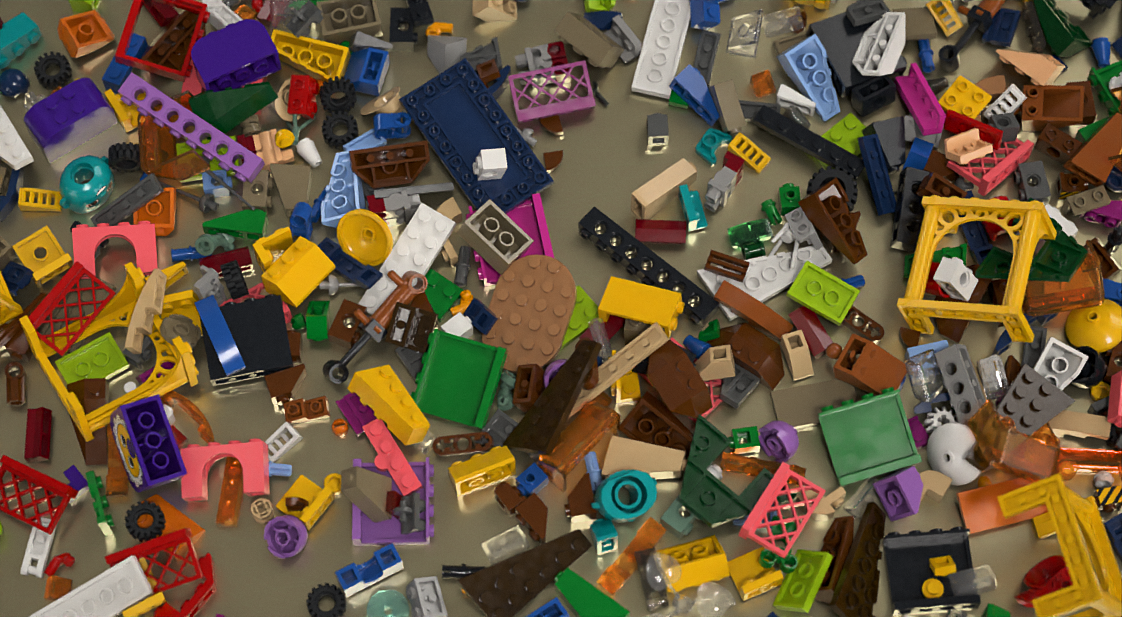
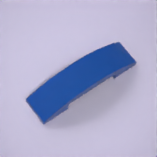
(220, 335)

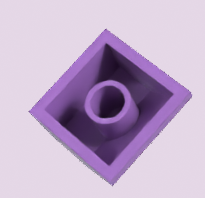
(900, 492)

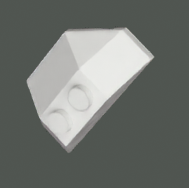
(881, 45)

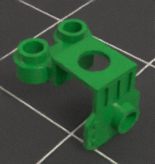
(774, 558)

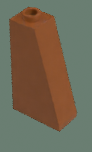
(1091, 159)

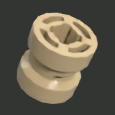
(264, 514)

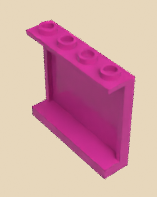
(532, 221)

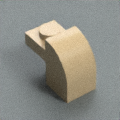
(934, 485)
(824, 510)

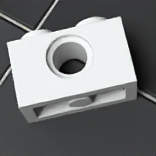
(490, 164)
(955, 278)

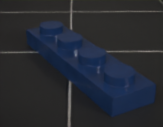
(877, 174)

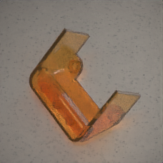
(159, 150)
(1081, 292)
(578, 441)
(1012, 450)
(1087, 461)

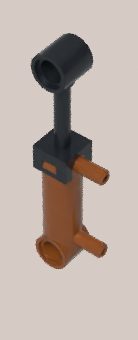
(979, 19)
(377, 325)

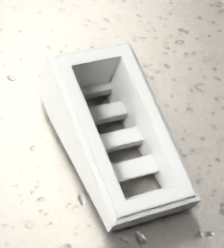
(788, 97)
(1001, 101)
(283, 448)

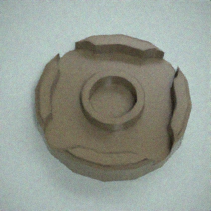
(181, 326)

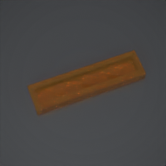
(753, 466)
(231, 494)

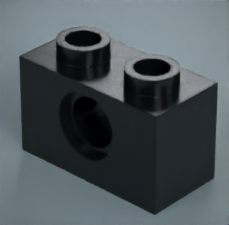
(402, 40)
(873, 95)

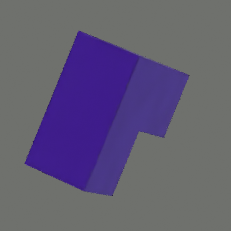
(76, 481)

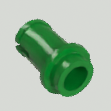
(771, 211)

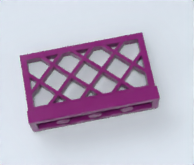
(559, 107)

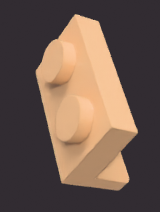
(966, 147)

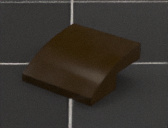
(411, 327)

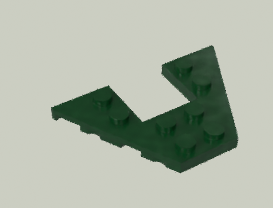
(1054, 262)
(705, 493)

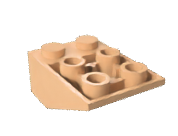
(1040, 67)

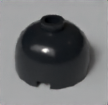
(1092, 371)

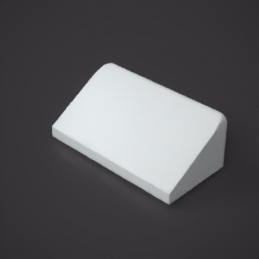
(222, 16)

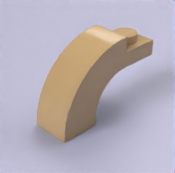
(450, 210)

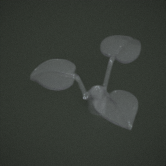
(665, 570)

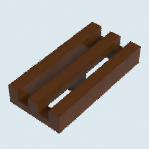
(711, 259)

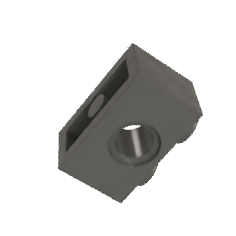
(1032, 173)

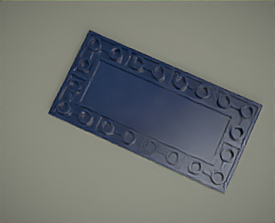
(460, 121)

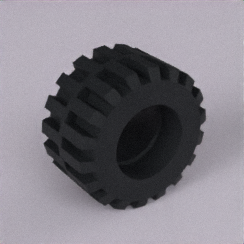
(844, 179)

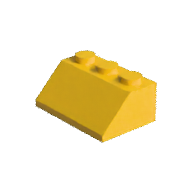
(297, 272)
(482, 470)
(699, 561)

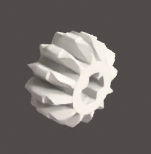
(939, 416)

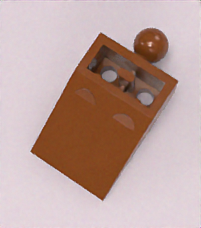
(1052, 105)
(873, 368)

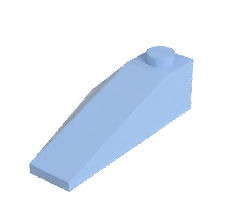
(809, 71)
(343, 191)

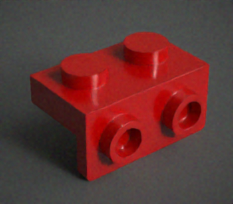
(303, 96)

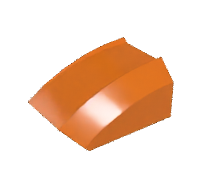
(84, 33)
(160, 212)

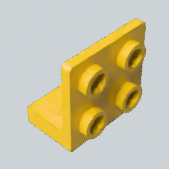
(965, 98)
(125, 114)
(268, 247)
(182, 304)
(627, 387)
(318, 499)
(751, 577)

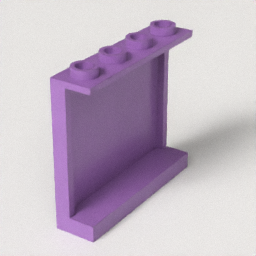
(369, 533)

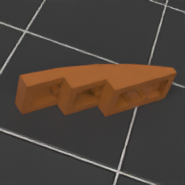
(753, 311)

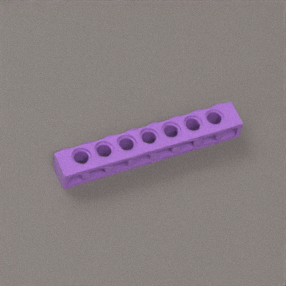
(135, 85)

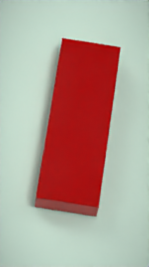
(960, 123)

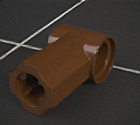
(15, 385)

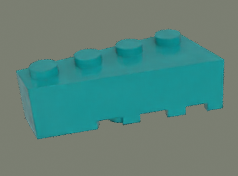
(16, 37)

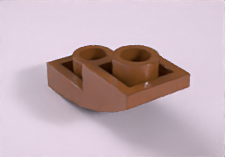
(305, 411)

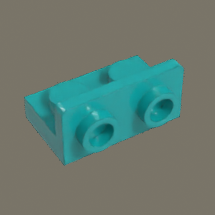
(692, 208)

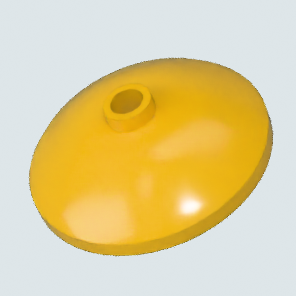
(359, 242)
(1097, 333)

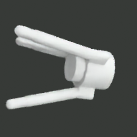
(786, 235)

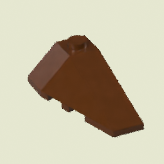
(830, 215)
(92, 395)
(837, 543)

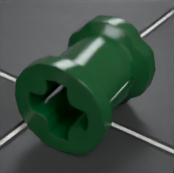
(753, 250)

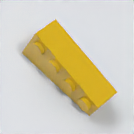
(312, 56)
(391, 402)

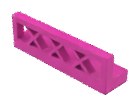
(921, 101)

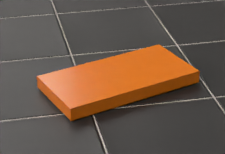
(982, 508)

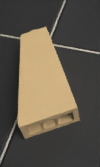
(662, 189)
(635, 455)

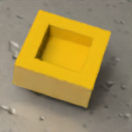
(942, 565)

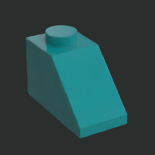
(604, 535)

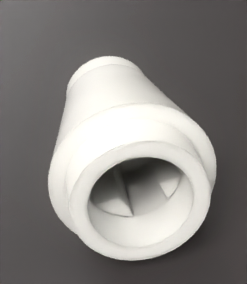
(308, 151)

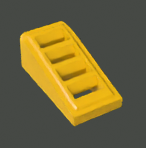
(939, 18)
(752, 148)
(39, 206)
(173, 273)

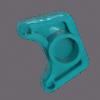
(710, 143)

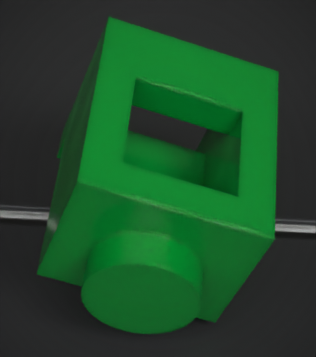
(785, 203)
(746, 434)

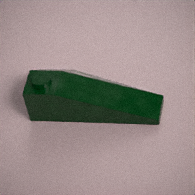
(1059, 31)
(232, 106)

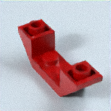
(201, 596)

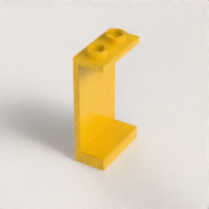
(641, 303)

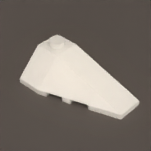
(1059, 363)

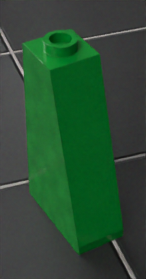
(584, 598)

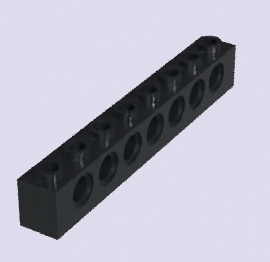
(596, 220)

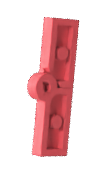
(391, 458)

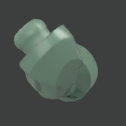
(207, 243)
(505, 396)

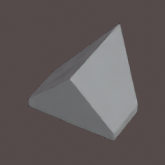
(445, 51)

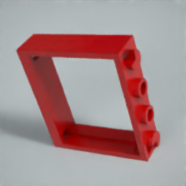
(188, 5)

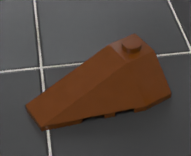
(654, 424)

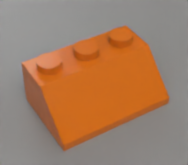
(174, 521)

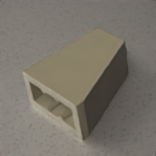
(728, 106)
(292, 184)
(367, 491)

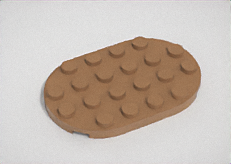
(532, 310)

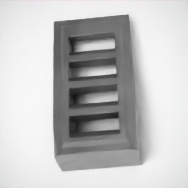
(361, 41)

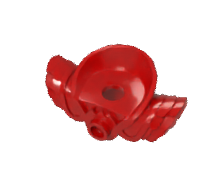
(1045, 578)

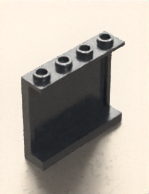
(841, 43)
(259, 335)
(909, 568)

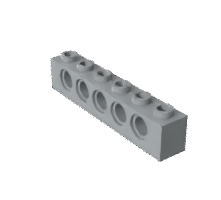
(965, 374)

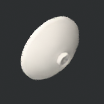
(956, 441)

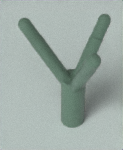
(296, 129)

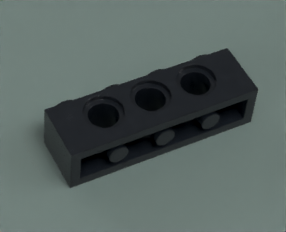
(901, 237)

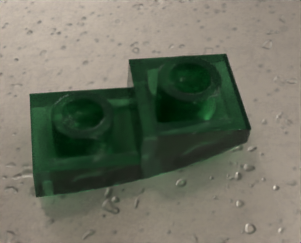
(750, 232)

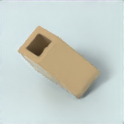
(495, 10)
(797, 354)
(716, 363)

